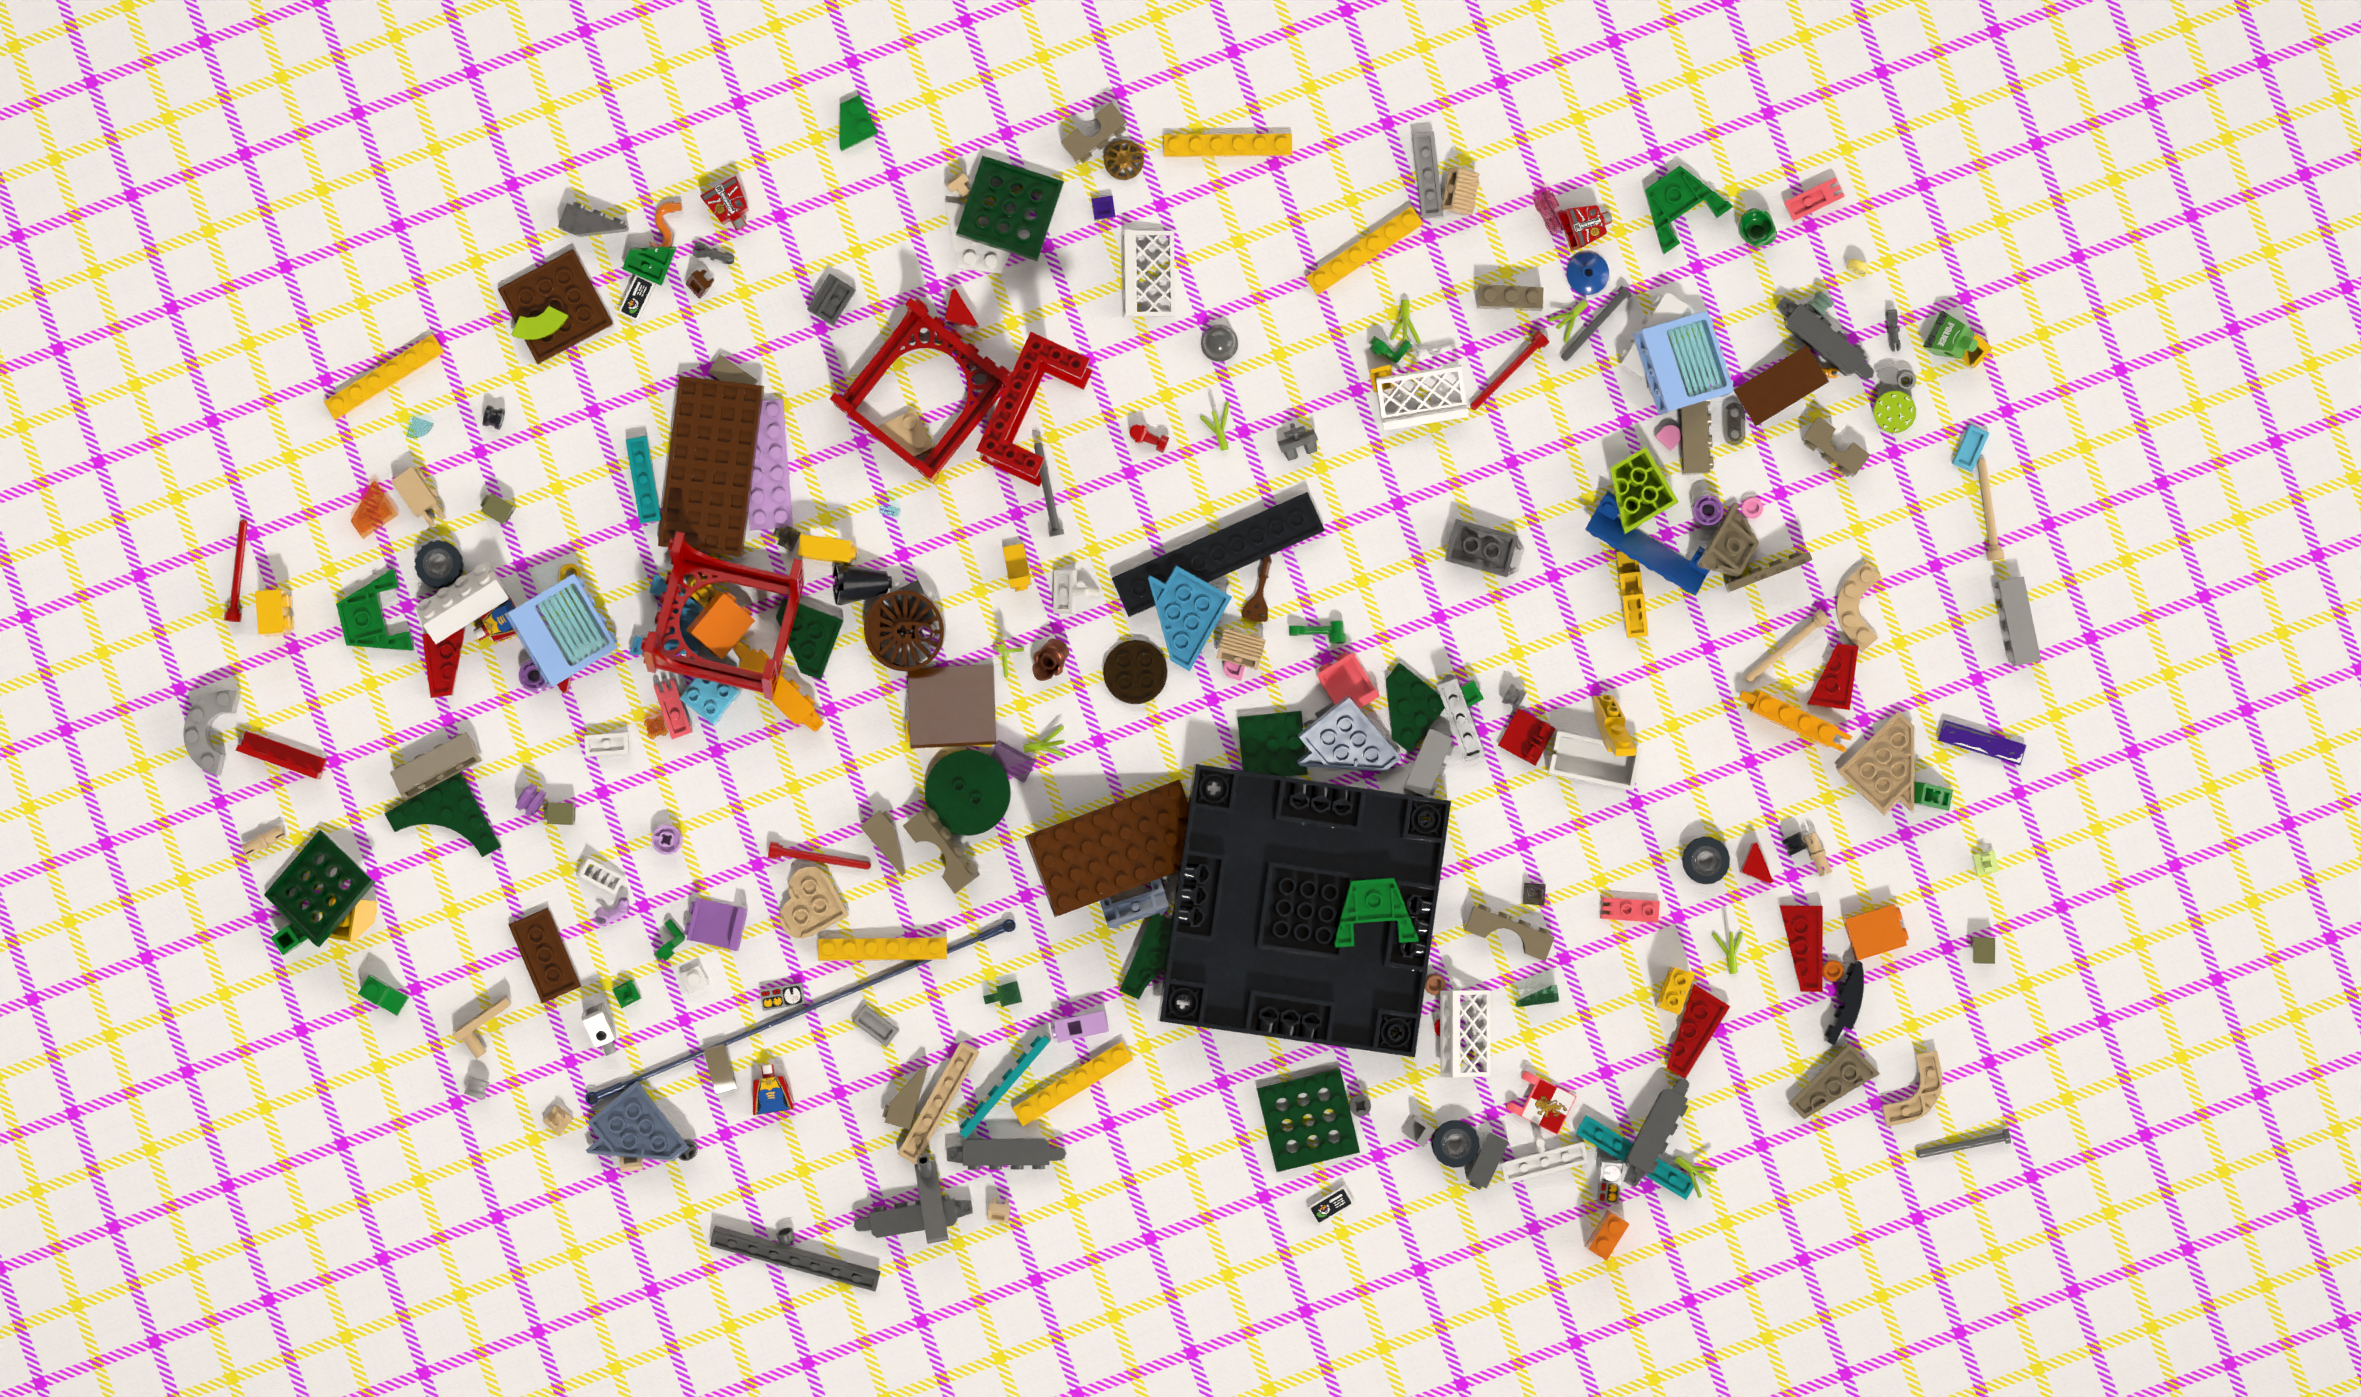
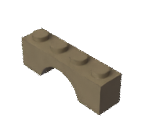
(958, 869)
(1535, 942)

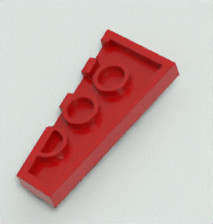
(1805, 940)
(1697, 1027)

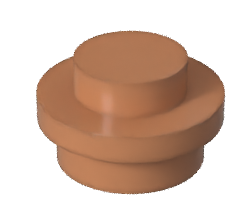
(1434, 984)

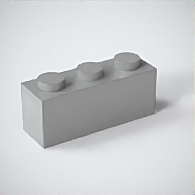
(1429, 763)

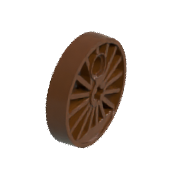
(873, 630)

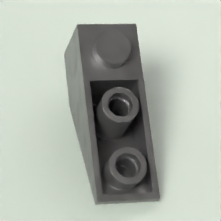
(586, 223)

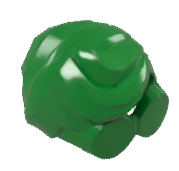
(1757, 228)

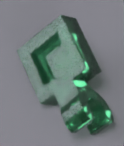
(1007, 995)

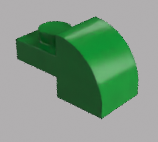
(288, 939)

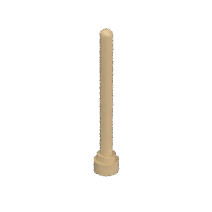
(1995, 551)
(1820, 619)

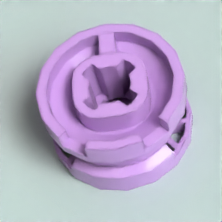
(667, 839)

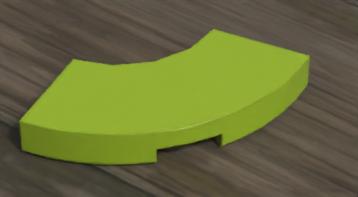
(539, 326)

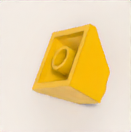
(356, 922)

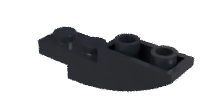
(1851, 994)

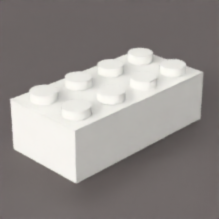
(461, 602)
(1590, 762)

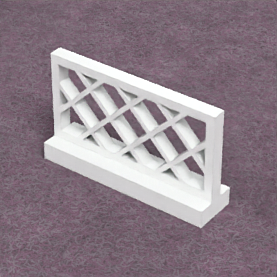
(1130, 269)
(1420, 414)
(1452, 1033)

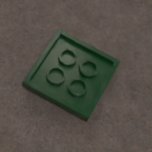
(1272, 743)

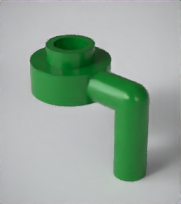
(1379, 347)
(665, 951)

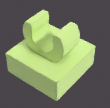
(1985, 863)

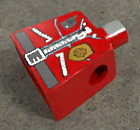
(727, 203)
(1584, 225)

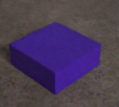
(1103, 208)

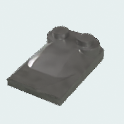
(1484, 549)

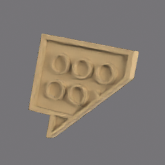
(1885, 766)

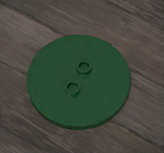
(968, 792)

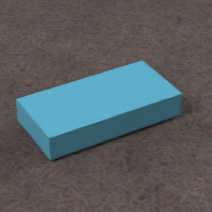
(1970, 448)

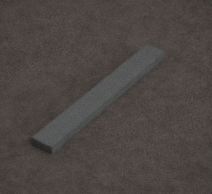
(795, 1258)

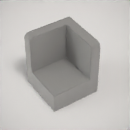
(1418, 1130)

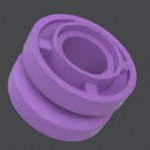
(1717, 507)
(524, 678)
(530, 800)

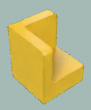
(1981, 351)
(1381, 372)

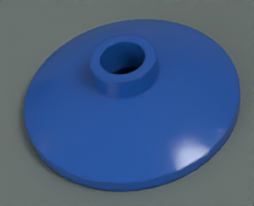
(1582, 283)

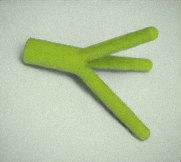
(1405, 304)
(1569, 316)
(1219, 429)
(1005, 652)
(1044, 744)
(1731, 953)
(1691, 1169)

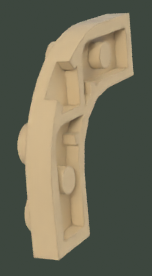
(1848, 606)
(1925, 1097)

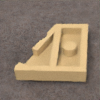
(908, 433)

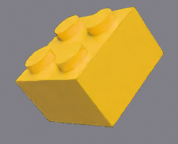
(274, 612)

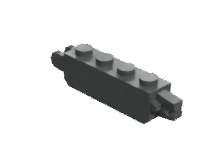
(1824, 340)
(1655, 1131)
(1004, 1152)
(909, 1218)

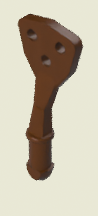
(1258, 599)

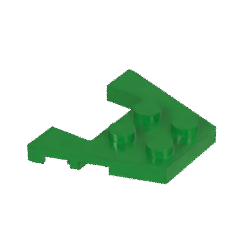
(1675, 196)
(363, 617)
(1373, 902)

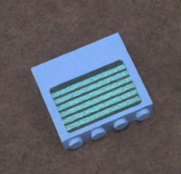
(1683, 362)
(562, 630)

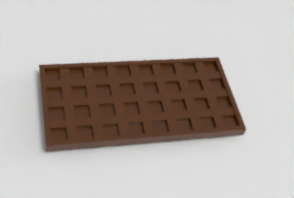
(711, 464)
(1111, 848)

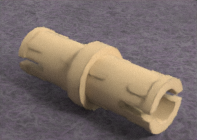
(263, 841)
(1817, 854)

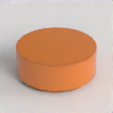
(1833, 970)

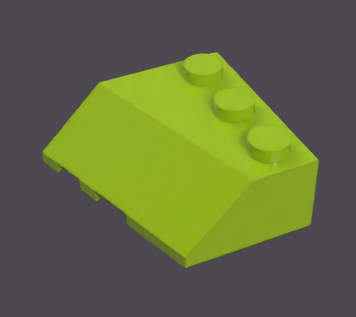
(1640, 490)

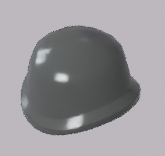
(1219, 343)

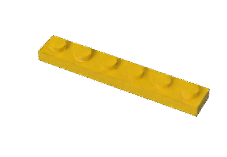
(1227, 145)
(1364, 250)
(384, 377)
(882, 949)
(1072, 1083)

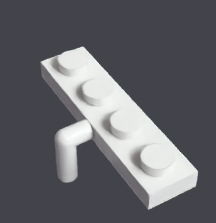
(1544, 1161)

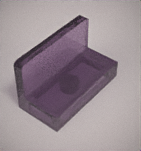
(1013, 761)

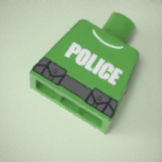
(1950, 337)

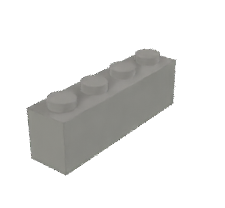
(2017, 621)

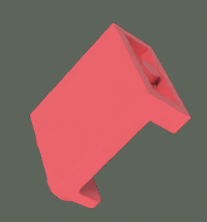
(1345, 679)

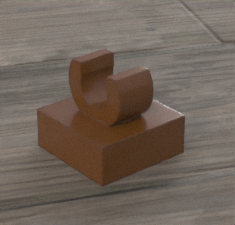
(698, 283)

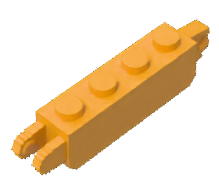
(786, 697)
(1794, 719)

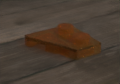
(373, 511)

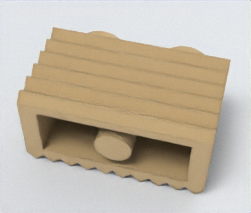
(1460, 191)
(1241, 648)

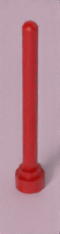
(1538, 342)
(233, 613)
(777, 851)

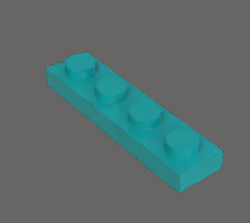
(643, 479)

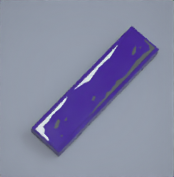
(1981, 742)

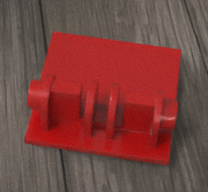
(1526, 737)

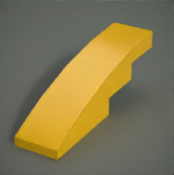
(1632, 596)

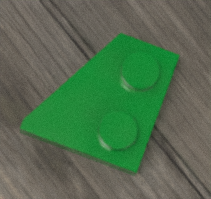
(855, 123)
(650, 262)

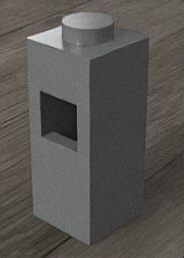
(1487, 1161)

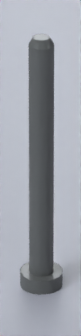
(1623, 293)
(1048, 494)
(2005, 1136)

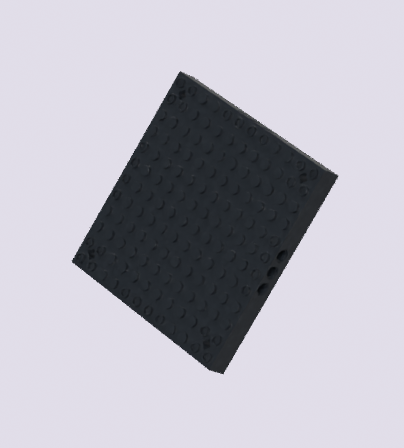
(1265, 900)

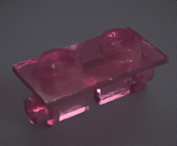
(1545, 204)

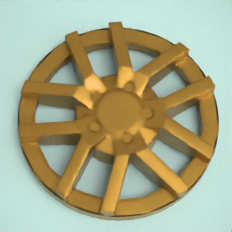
(1123, 160)

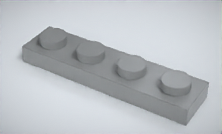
(1427, 175)

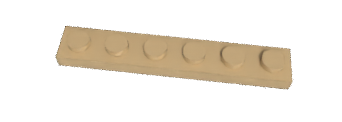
(938, 1102)

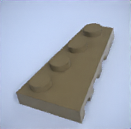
(1836, 1079)

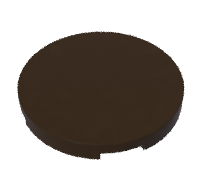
(1135, 672)

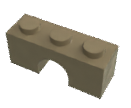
(1081, 147)
(1504, 296)
(1819, 437)

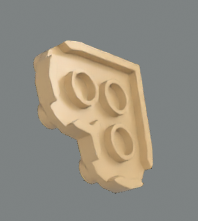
(811, 904)

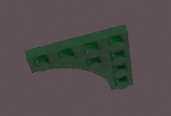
(449, 806)
(1149, 957)

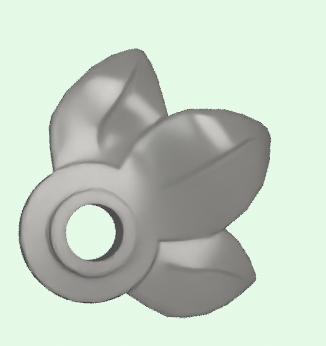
(1892, 380)

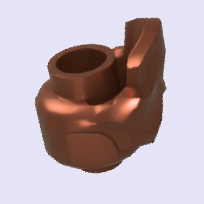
(1050, 659)

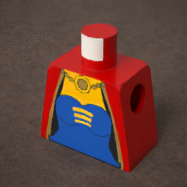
(496, 623)
(771, 1092)

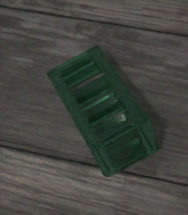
(1544, 996)

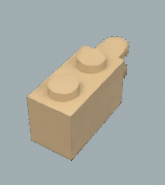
(417, 494)

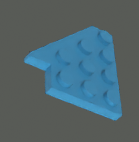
(1187, 613)

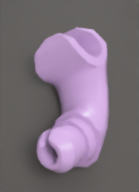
(606, 916)

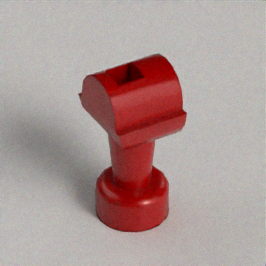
(1140, 434)

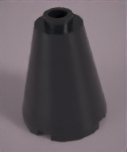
(858, 583)

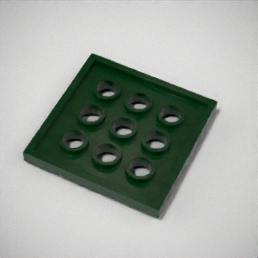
(1009, 175)
(332, 886)
(1305, 1154)

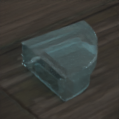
(418, 428)
(889, 510)

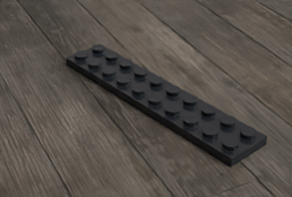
(1224, 550)

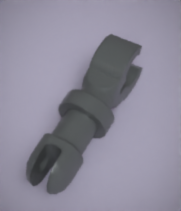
(727, 258)
(1892, 320)

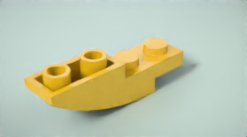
(1612, 726)

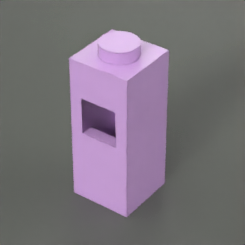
(1080, 1026)

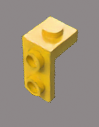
(1017, 567)

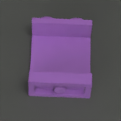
(716, 924)

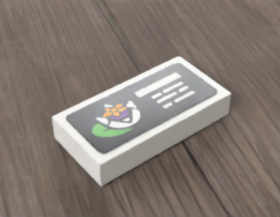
(636, 298)
(1330, 1205)

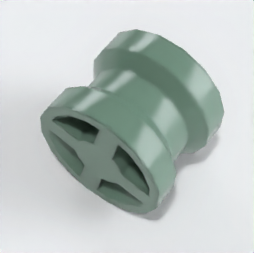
(1820, 303)

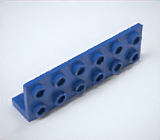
(1644, 549)

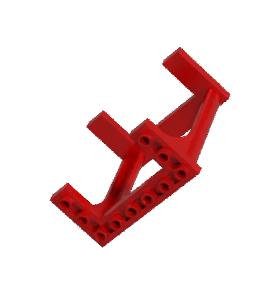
(915, 320)
(1035, 360)
(691, 561)

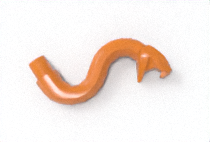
(668, 207)

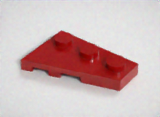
(443, 662)
(1837, 679)

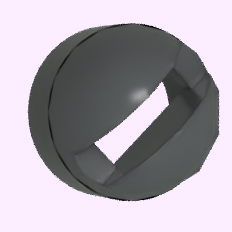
(785, 1236)

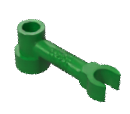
(1335, 631)

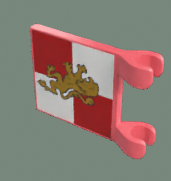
(1545, 1105)

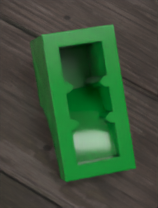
(1932, 796)
(383, 995)

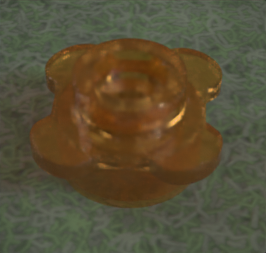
(650, 723)

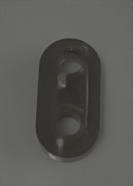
(1734, 424)

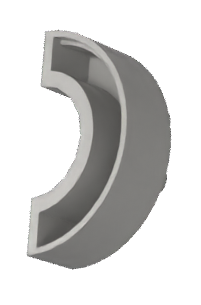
(198, 726)

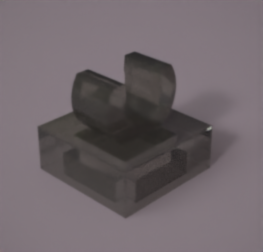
(787, 537)
(1534, 894)

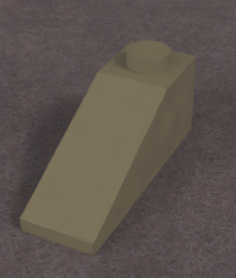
(884, 836)
(903, 1106)

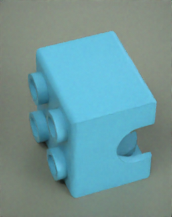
(709, 698)

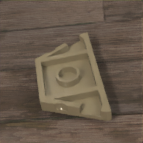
(1730, 545)

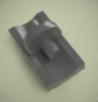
(1295, 439)

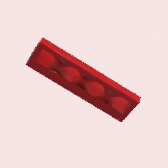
(282, 755)

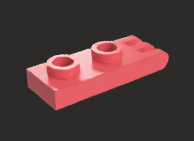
(1813, 200)
(673, 709)
(1631, 910)

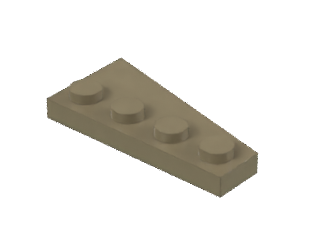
(1774, 568)

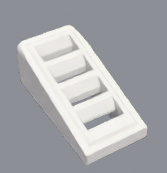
(583, 867)

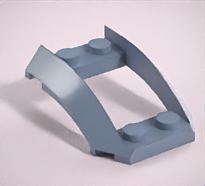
(1135, 907)

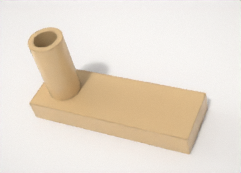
(466, 1033)

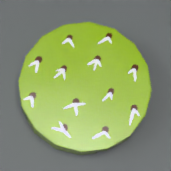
(1894, 411)

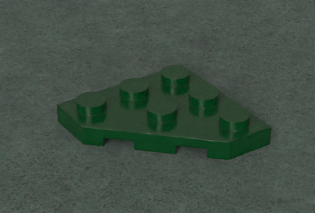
(811, 638)
(1411, 706)

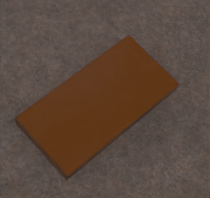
(1781, 385)
(545, 955)

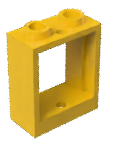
(826, 549)
(1671, 994)

